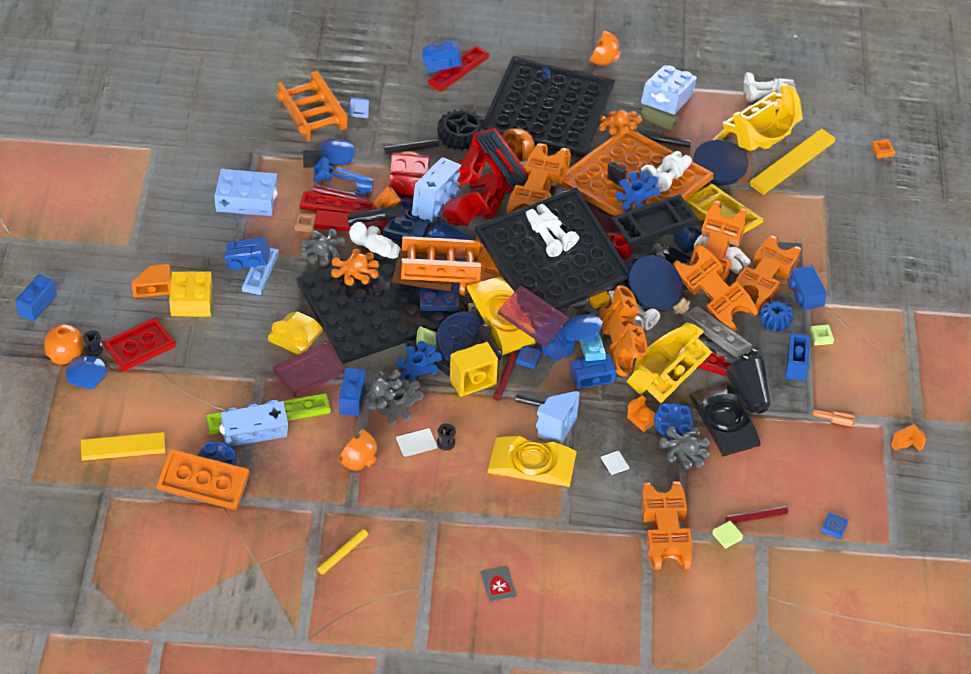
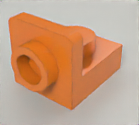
(387, 198)
(640, 413)
(909, 436)

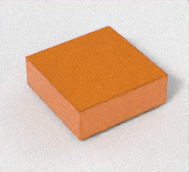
(882, 148)

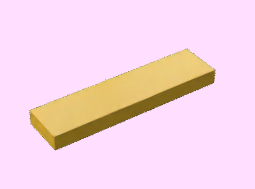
(123, 446)

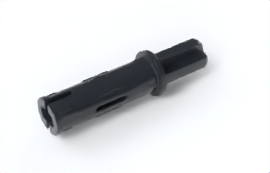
(376, 215)

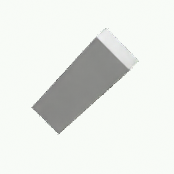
(717, 332)

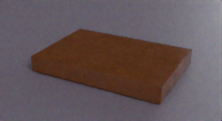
(440, 285)

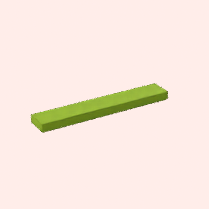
(294, 409)

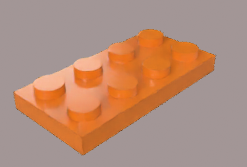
(203, 479)

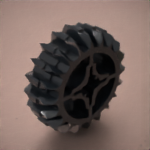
(458, 128)

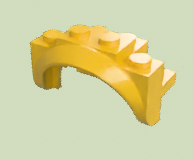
(759, 123)
(669, 362)

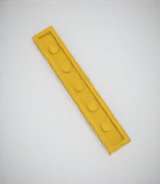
(792, 161)

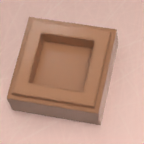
(304, 222)

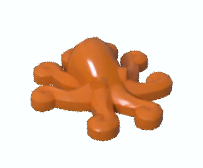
(619, 121)
(358, 266)

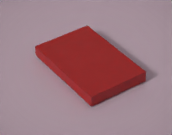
(139, 344)

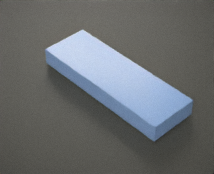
(258, 276)

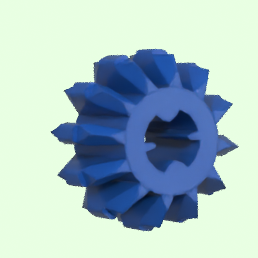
(776, 316)

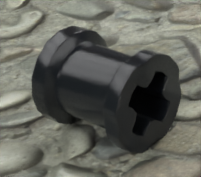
(96, 346)
(442, 441)

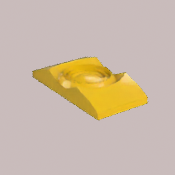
(703, 200)
(489, 298)
(532, 460)

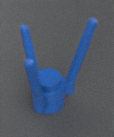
(364, 183)

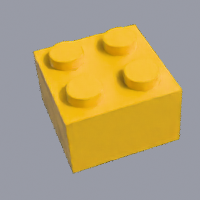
(191, 294)
(473, 369)

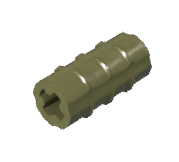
(660, 118)

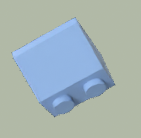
(557, 416)

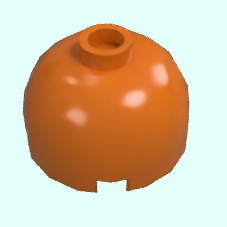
(605, 50)
(519, 142)
(63, 344)
(359, 452)

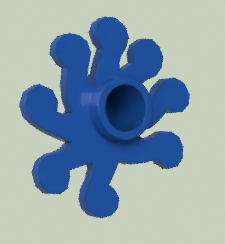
(637, 190)
(419, 361)

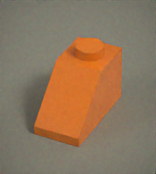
(152, 281)

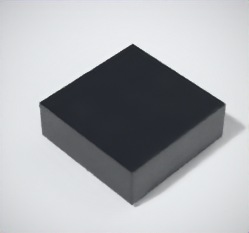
(311, 158)
(616, 173)

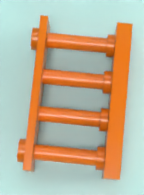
(323, 95)
(441, 270)

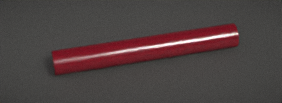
(333, 192)
(505, 376)
(757, 514)

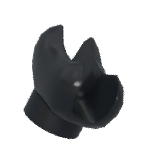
(483, 336)

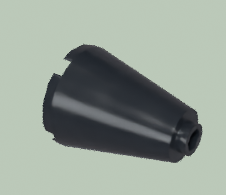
(750, 382)

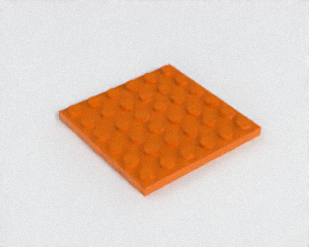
(632, 153)

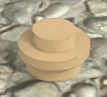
(682, 306)

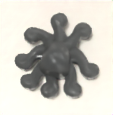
(322, 247)
(381, 390)
(402, 402)
(686, 447)

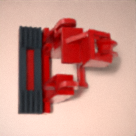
(507, 173)

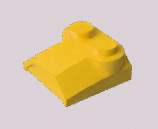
(295, 332)

